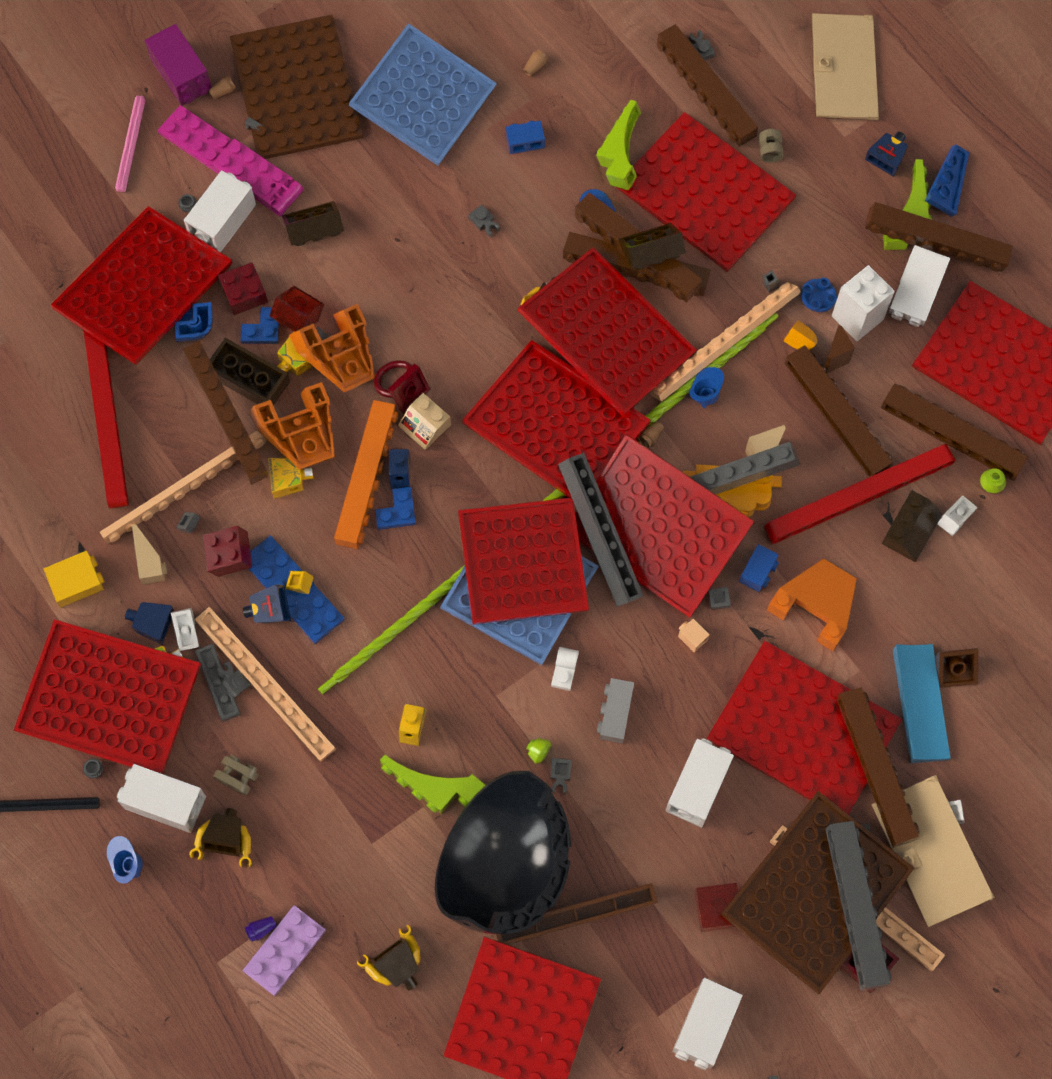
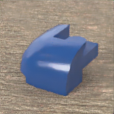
(195, 323)

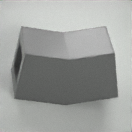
(771, 281)

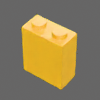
(74, 578)

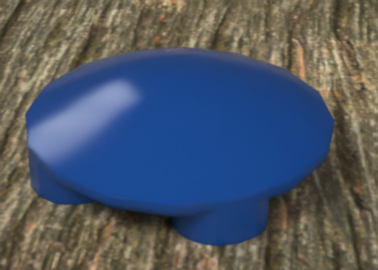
(818, 295)

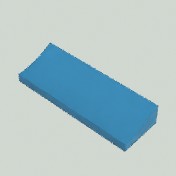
(921, 703)

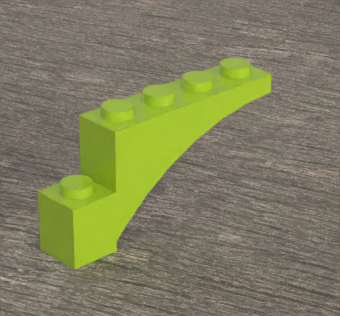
(615, 149)
(915, 204)
(436, 791)

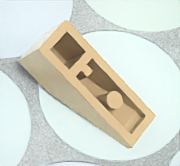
(149, 563)

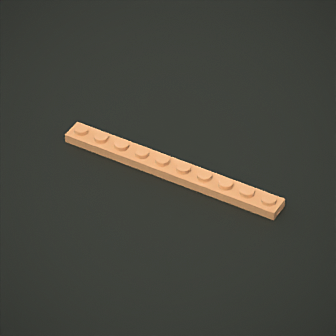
(726, 340)
(176, 491)
(265, 684)
(899, 931)

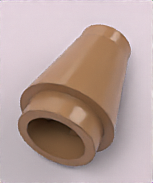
(535, 62)
(222, 87)
(651, 434)

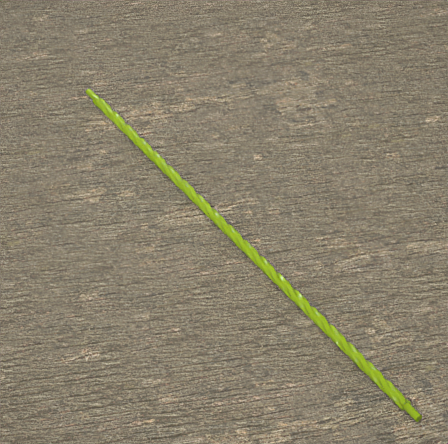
(424, 605)

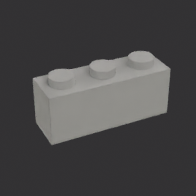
(615, 710)

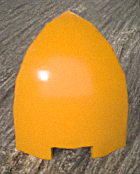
(800, 336)

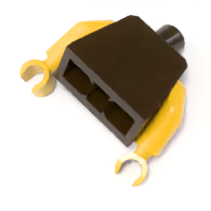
(223, 835)
(396, 963)

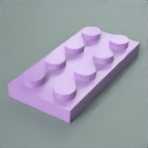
(284, 950)

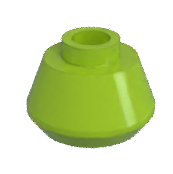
(993, 480)
(538, 749)

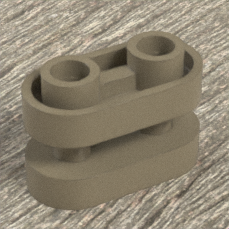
(232, 764)

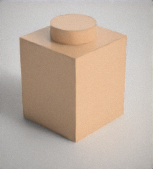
(693, 635)

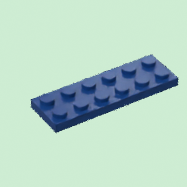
(309, 611)

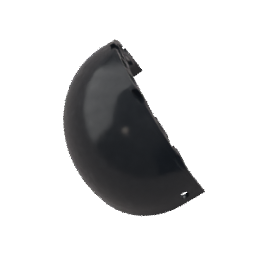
(504, 856)

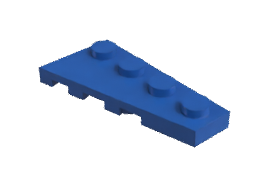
(948, 184)

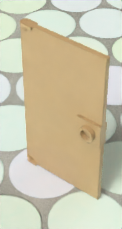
(844, 66)
(945, 869)

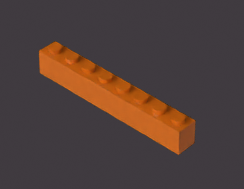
(365, 475)

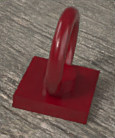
(404, 389)

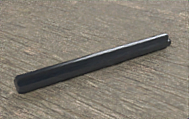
(49, 804)

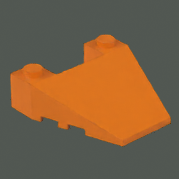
(340, 357)
(301, 436)
(822, 592)

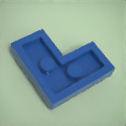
(264, 333)
(401, 514)

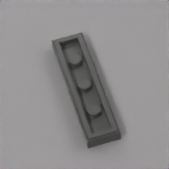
(222, 697)

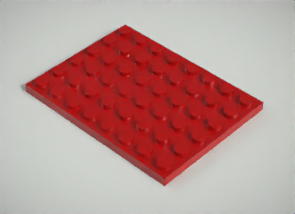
(707, 191)
(141, 285)
(607, 331)
(994, 360)
(549, 413)
(668, 525)
(107, 697)
(793, 730)

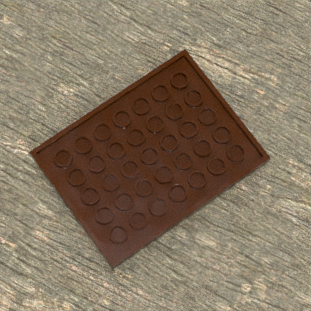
(296, 87)
(794, 897)

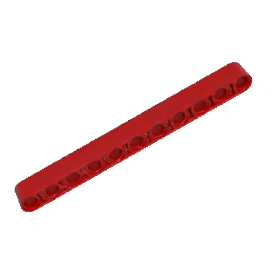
(106, 422)
(859, 494)

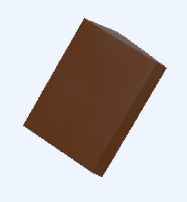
(840, 351)
(957, 667)

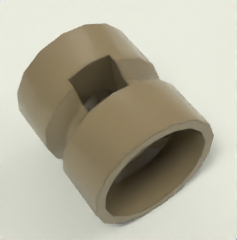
(771, 145)

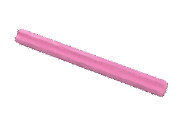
(130, 144)

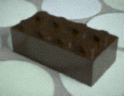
(248, 373)

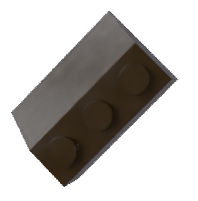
(313, 223)
(652, 246)
(912, 526)

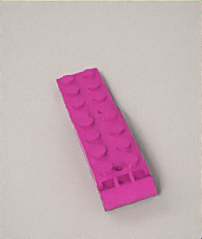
(218, 152)

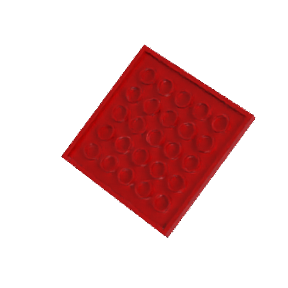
(522, 561)
(521, 1014)

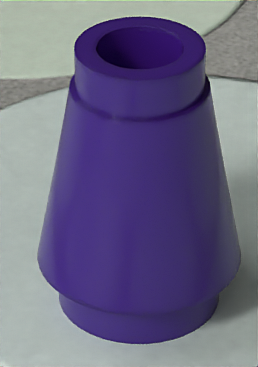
(259, 928)

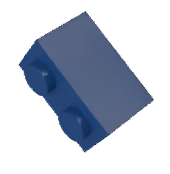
(525, 137)
(759, 567)

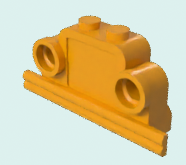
(749, 496)

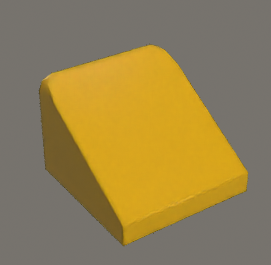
(299, 582)

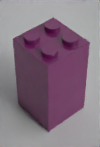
(178, 64)

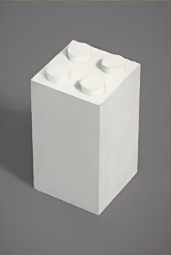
(221, 210)
(918, 286)
(862, 303)
(699, 782)
(161, 798)
(707, 1024)

